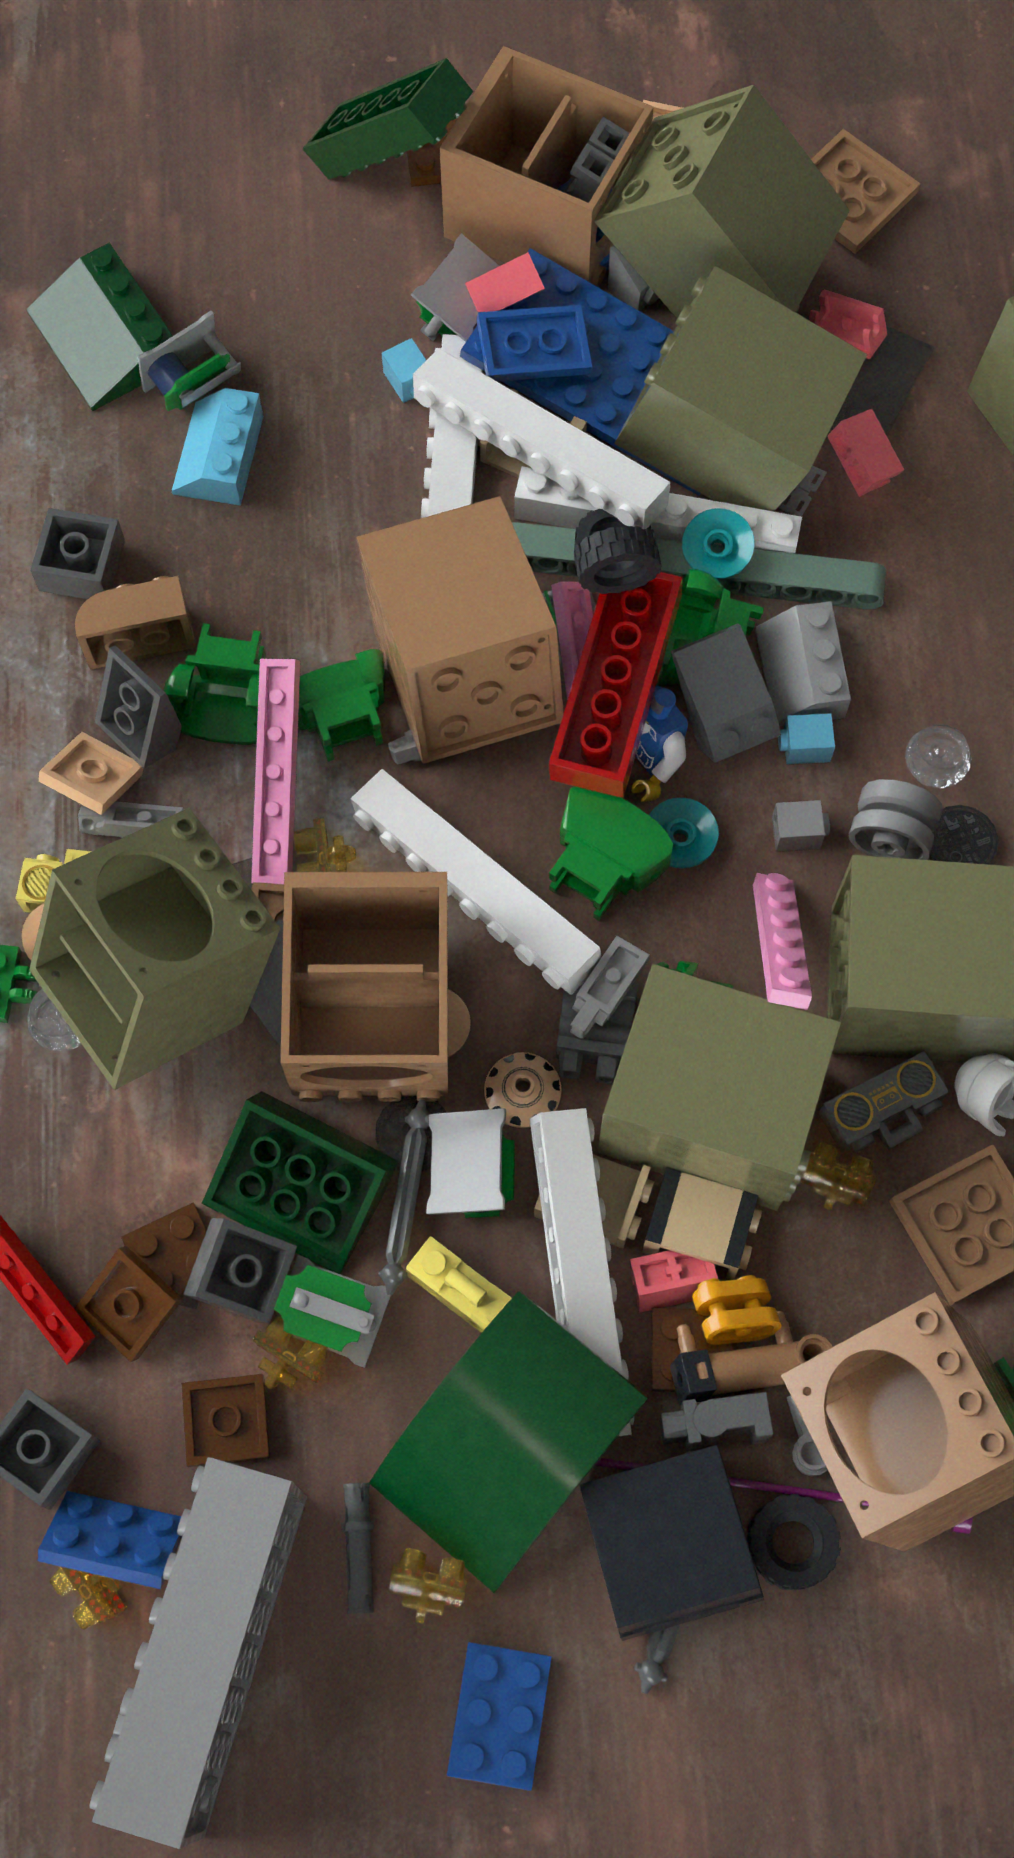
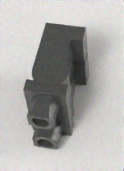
(596, 159)
(602, 1044)
(718, 1419)

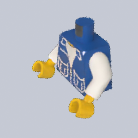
(661, 743)

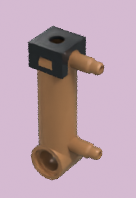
(703, 1374)

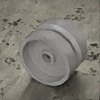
(895, 820)

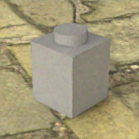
(799, 825)

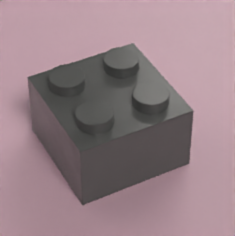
(77, 554)
(240, 1270)
(42, 1449)

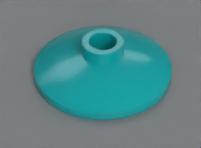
(720, 527)
(695, 822)

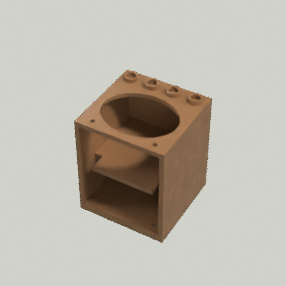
(517, 151)
(463, 629)
(365, 985)
(917, 1421)

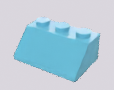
(219, 447)

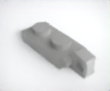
(123, 818)
(607, 985)

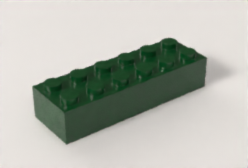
(389, 120)

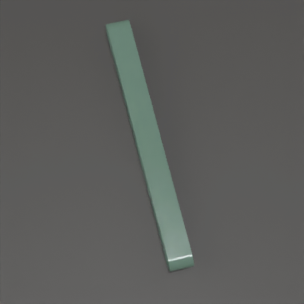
(766, 575)

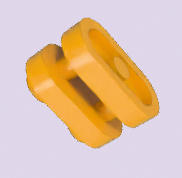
(736, 1310)

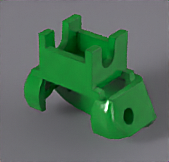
(699, 618)
(224, 697)
(344, 700)
(608, 843)

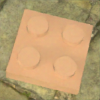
(91, 773)

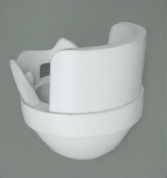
(986, 1090)

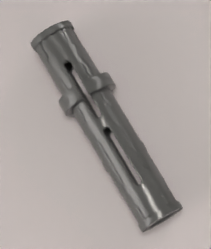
(358, 1547)

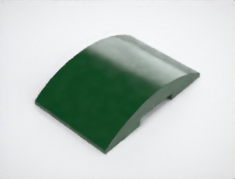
(506, 1439)

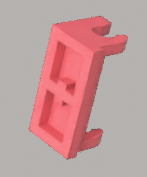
(505, 285)
(851, 321)
(865, 452)
(667, 1278)

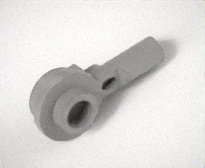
(805, 1453)

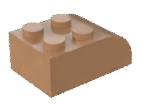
(137, 619)

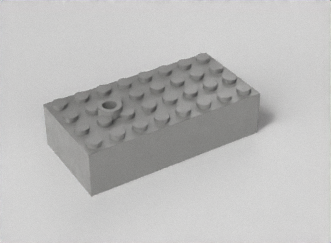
(200, 1655)

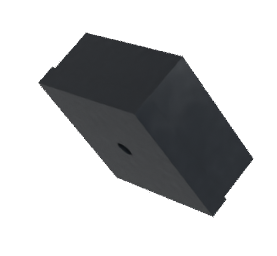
(670, 1543)

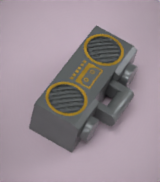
(896, 1093)

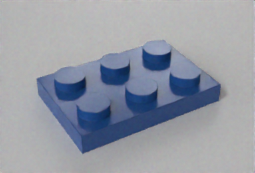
(534, 343)
(110, 1539)
(499, 1716)

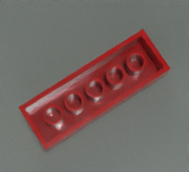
(615, 686)

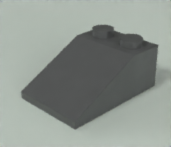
(725, 694)
(136, 711)

